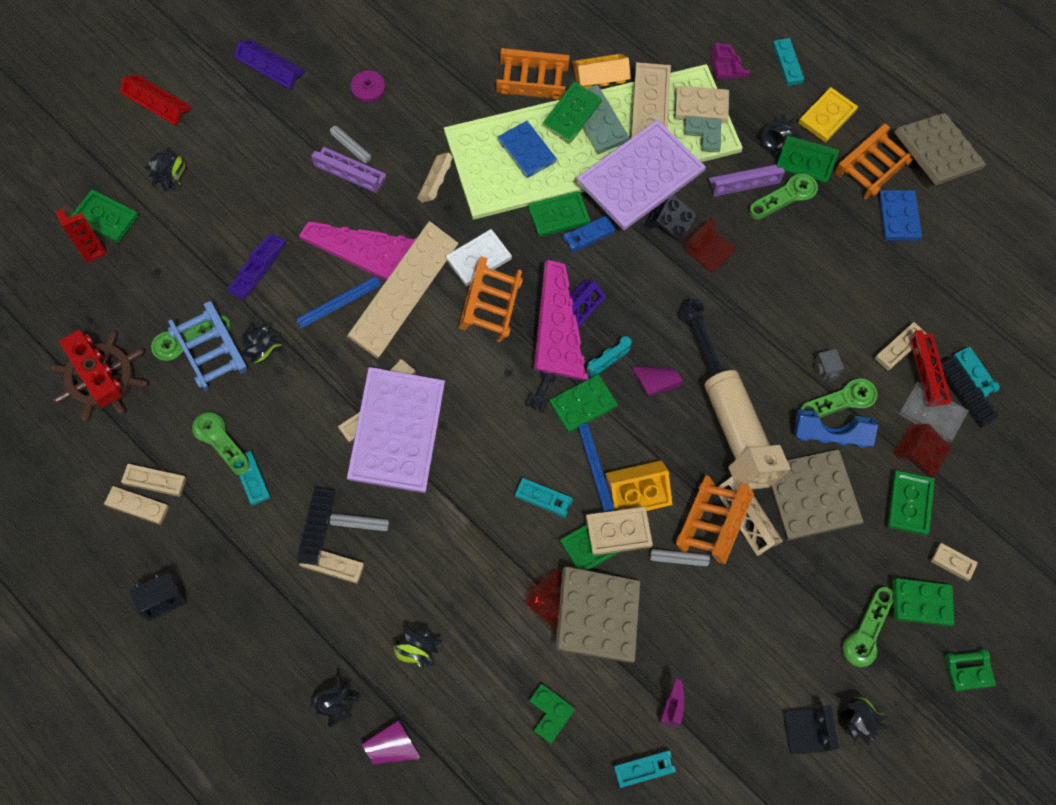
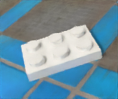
(485, 245)

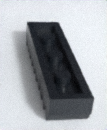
(967, 393)
(316, 526)

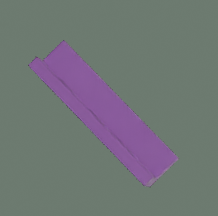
(348, 172)
(745, 180)

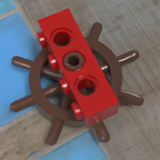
(91, 365)

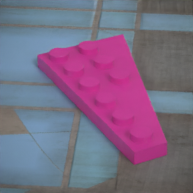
(362, 248)
(558, 332)

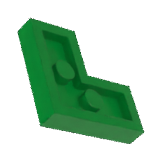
(556, 712)

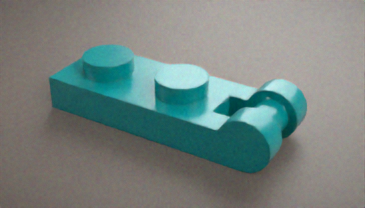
(609, 357)
(976, 371)
(253, 481)
(543, 497)
(643, 769)

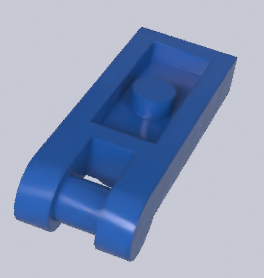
(589, 234)

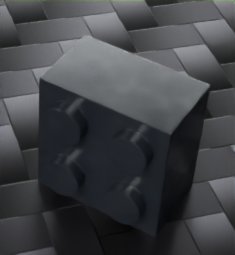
(157, 596)

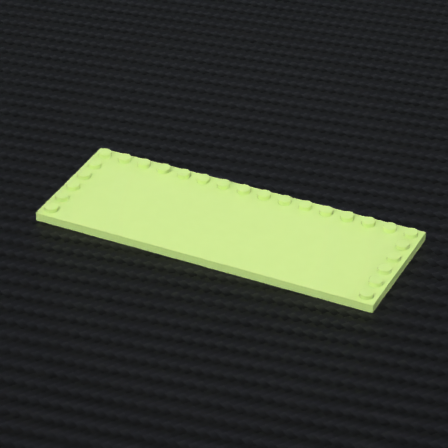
(497, 184)

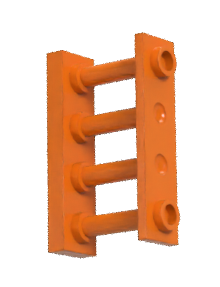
(532, 59)
(870, 146)
(473, 302)
(728, 531)

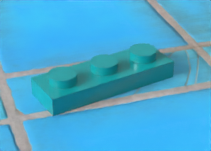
(788, 62)

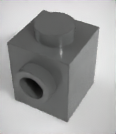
(829, 365)

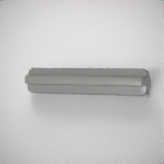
(349, 143)
(359, 522)
(679, 557)

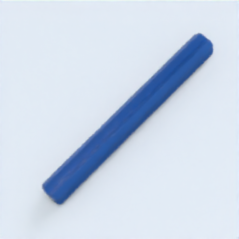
(338, 302)
(596, 468)

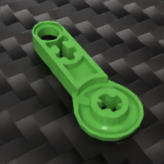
(786, 195)
(175, 350)
(845, 398)
(219, 440)
(868, 632)

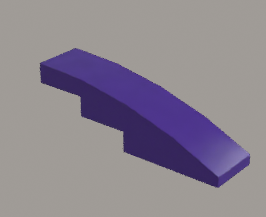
(259, 263)

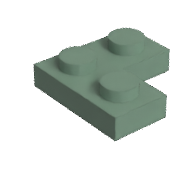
(707, 128)

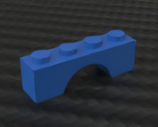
(859, 431)

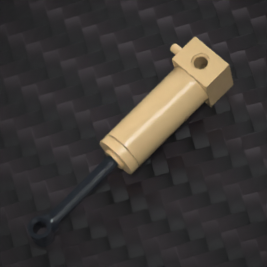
(755, 459)

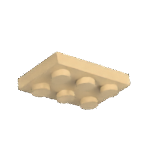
(702, 103)
(619, 531)

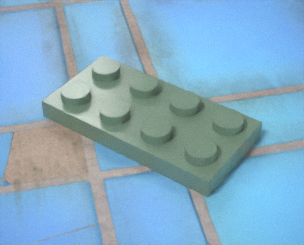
(604, 126)

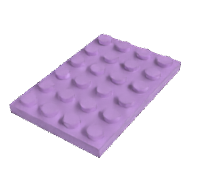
(640, 174)
(396, 430)

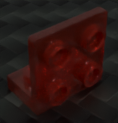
(709, 247)
(925, 447)
(545, 598)

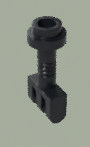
(538, 398)

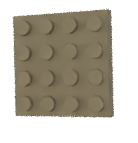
(940, 148)
(815, 496)
(598, 615)

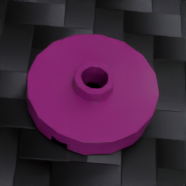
(367, 93)

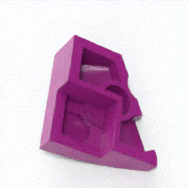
(726, 62)
(657, 379)
(674, 706)
(390, 746)

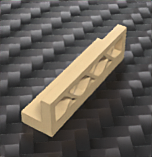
(760, 521)

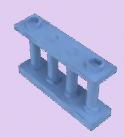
(217, 331)

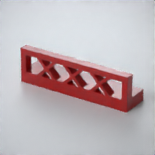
(154, 98)
(80, 240)
(927, 370)

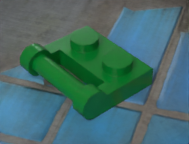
(970, 677)

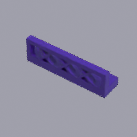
(268, 63)
(583, 293)

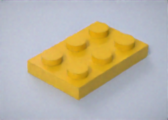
(828, 114)

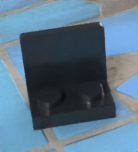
(672, 217)
(811, 730)

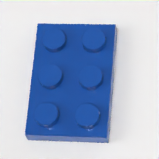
(527, 149)
(900, 215)

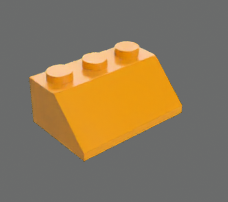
(601, 70)
(640, 487)

